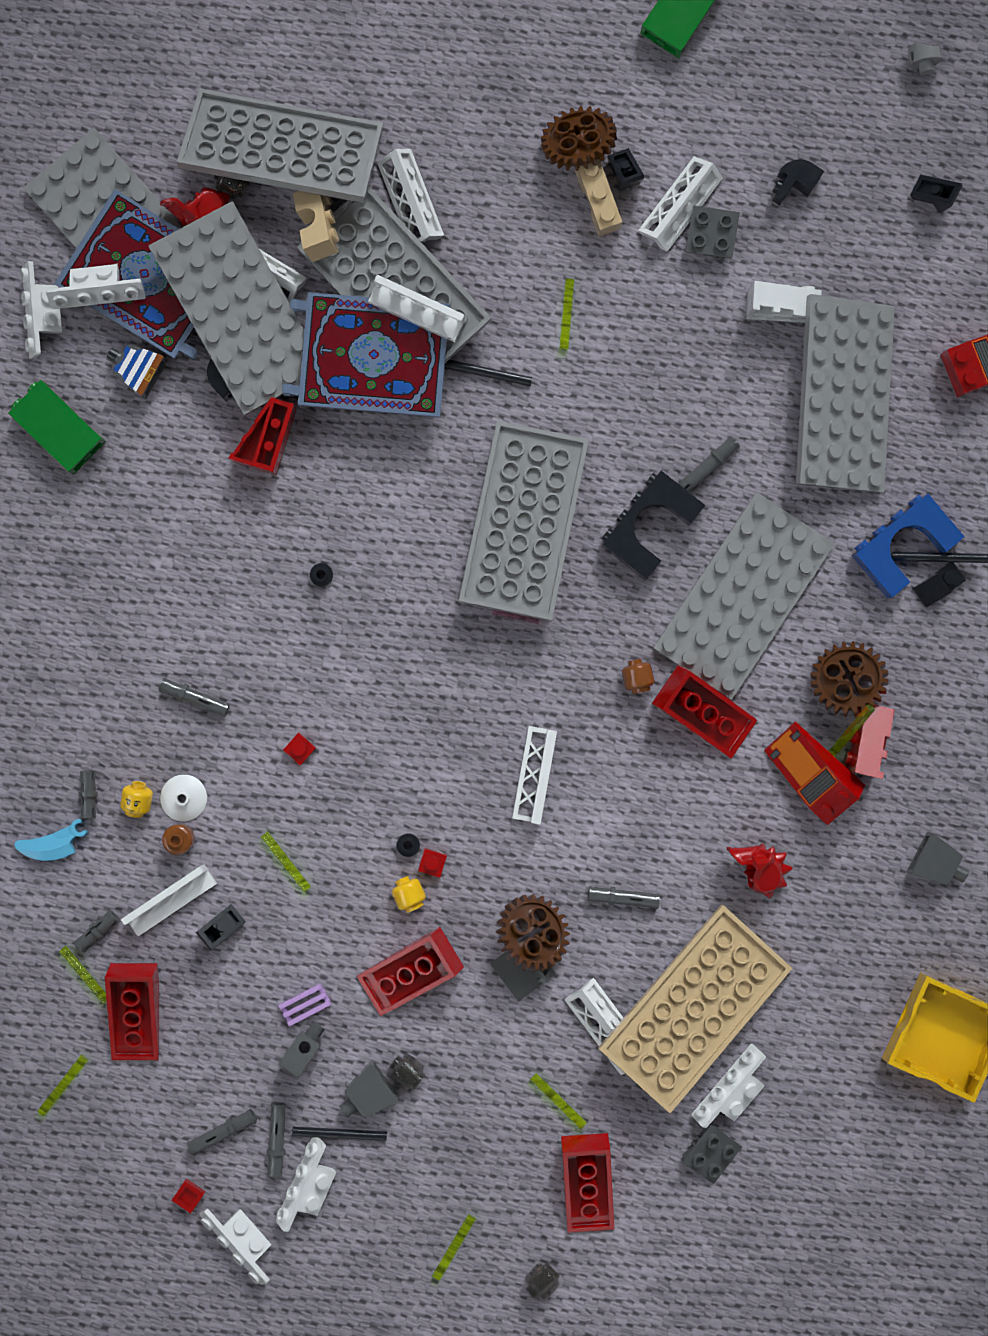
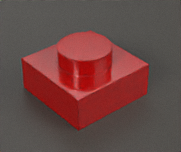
(299, 748)
(432, 862)
(188, 1196)

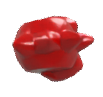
(203, 204)
(763, 867)

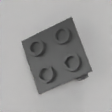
(712, 232)
(520, 981)
(711, 1153)

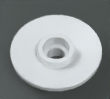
(195, 798)

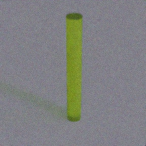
(566, 314)
(851, 730)
(285, 861)
(84, 974)
(62, 1085)
(558, 1101)
(454, 1246)

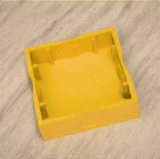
(942, 1038)

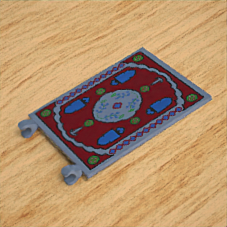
(122, 238)
(367, 359)

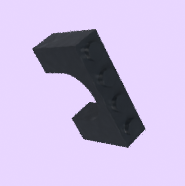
(661, 492)

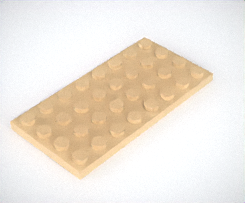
(695, 1008)

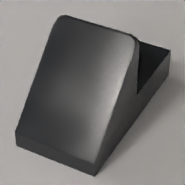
(625, 169)
(936, 191)
(939, 584)
(220, 927)

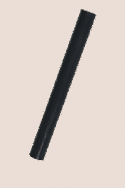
(488, 372)
(940, 557)
(339, 1133)

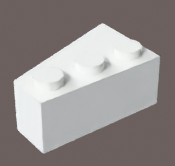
(778, 302)

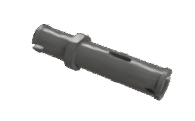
(710, 464)
(193, 697)
(623, 897)
(230, 1127)
(276, 1142)

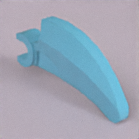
(52, 846)

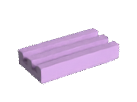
(286, 1013)

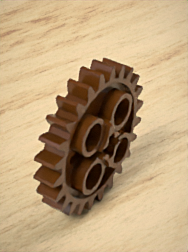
(579, 138)
(869, 671)
(544, 953)

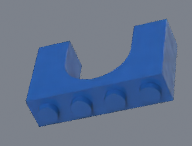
(875, 554)

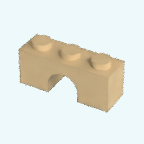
(600, 198)
(320, 237)

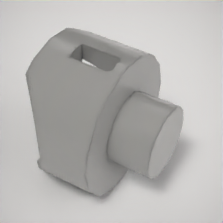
(924, 57)

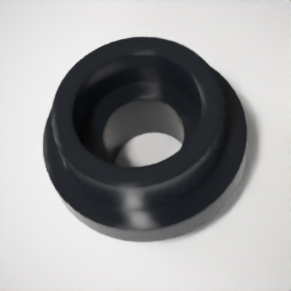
(328, 577)
(408, 837)

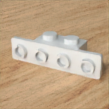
(95, 287)
(39, 314)
(734, 1089)
(308, 1186)
(242, 1239)

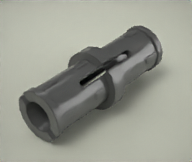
(88, 794)
(97, 931)

